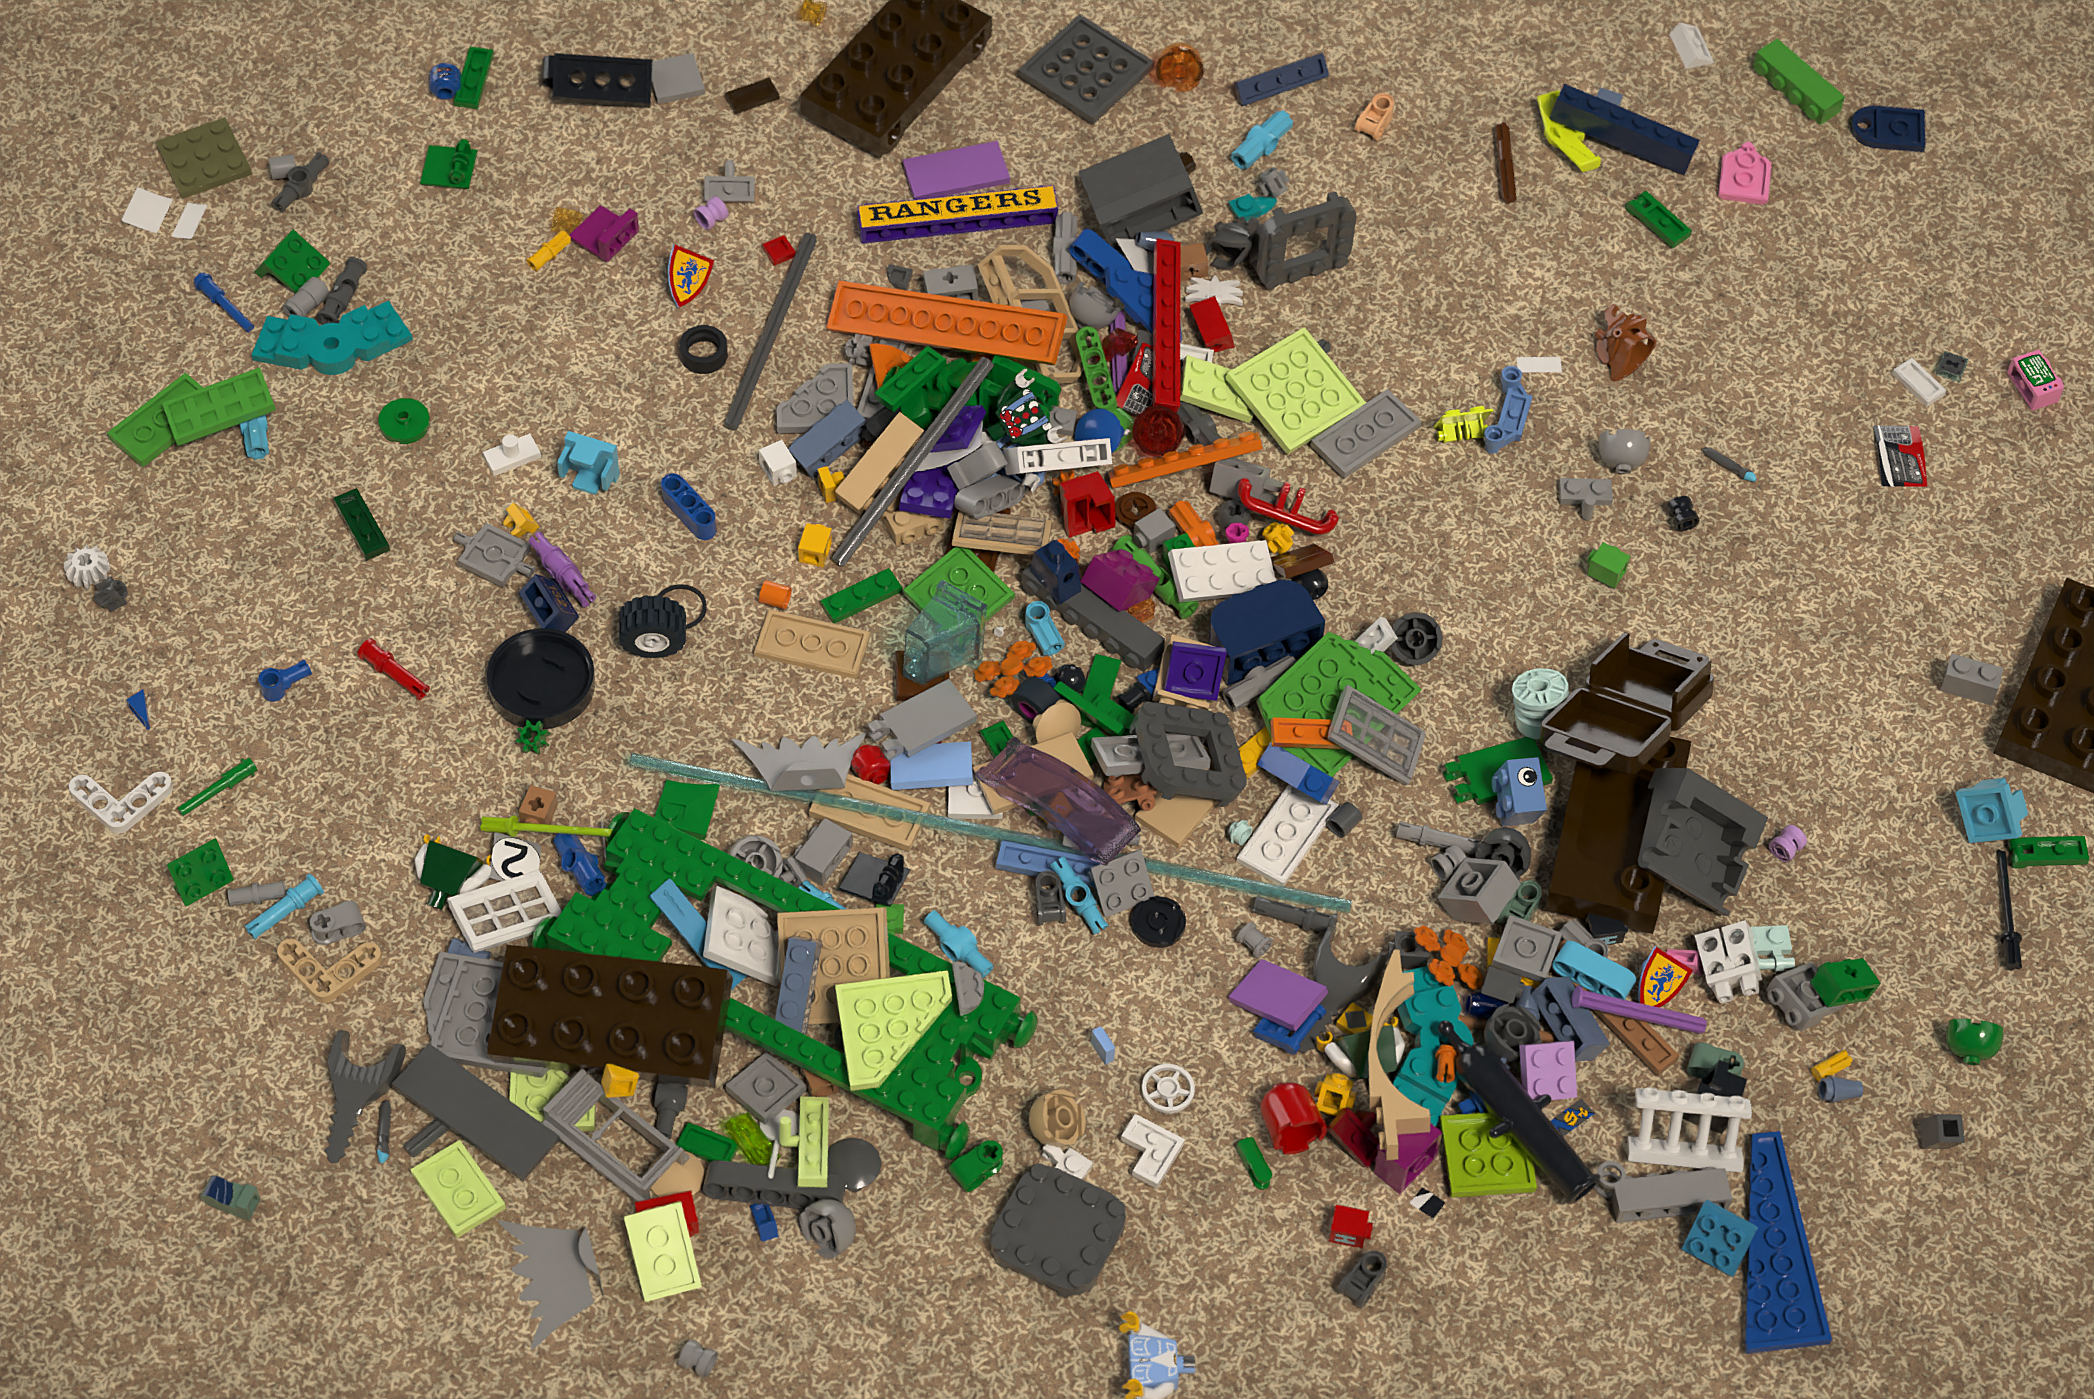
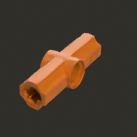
(1189, 522)

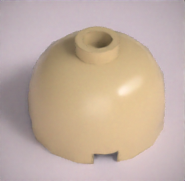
(1057, 1119)

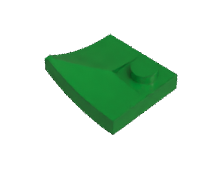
(688, 807)

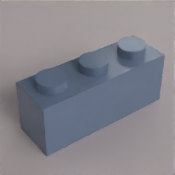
(828, 438)
(1569, 1023)

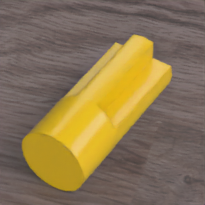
(1831, 1065)

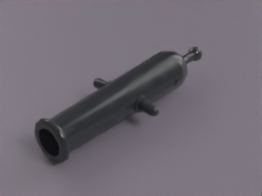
(1520, 1116)

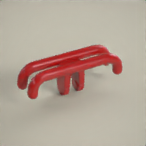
(1286, 516)

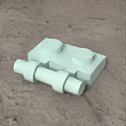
(1773, 942)

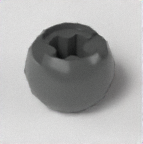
(1233, 512)

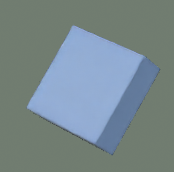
(1103, 1045)

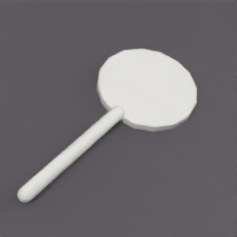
(771, 1131)

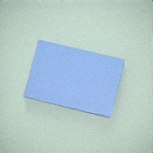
(934, 767)

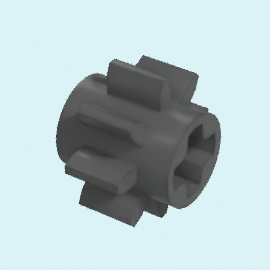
(111, 594)

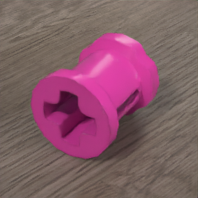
(1237, 533)

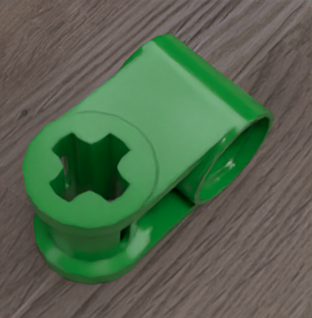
(974, 1168)

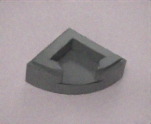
(899, 276)

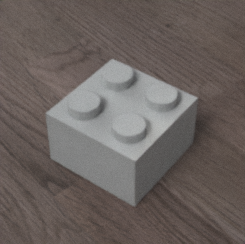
(1479, 890)

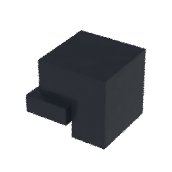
(1720, 1083)

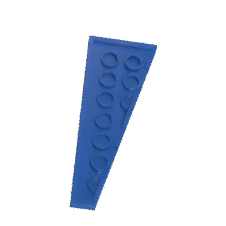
(1782, 1284)

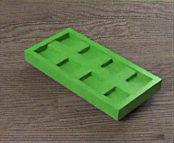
(218, 406)

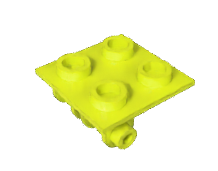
(1454, 420)

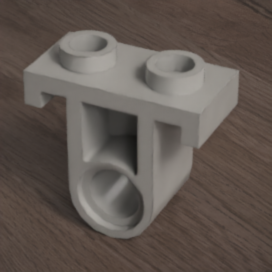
(978, 465)

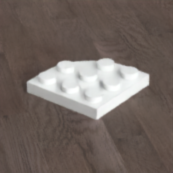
(741, 937)

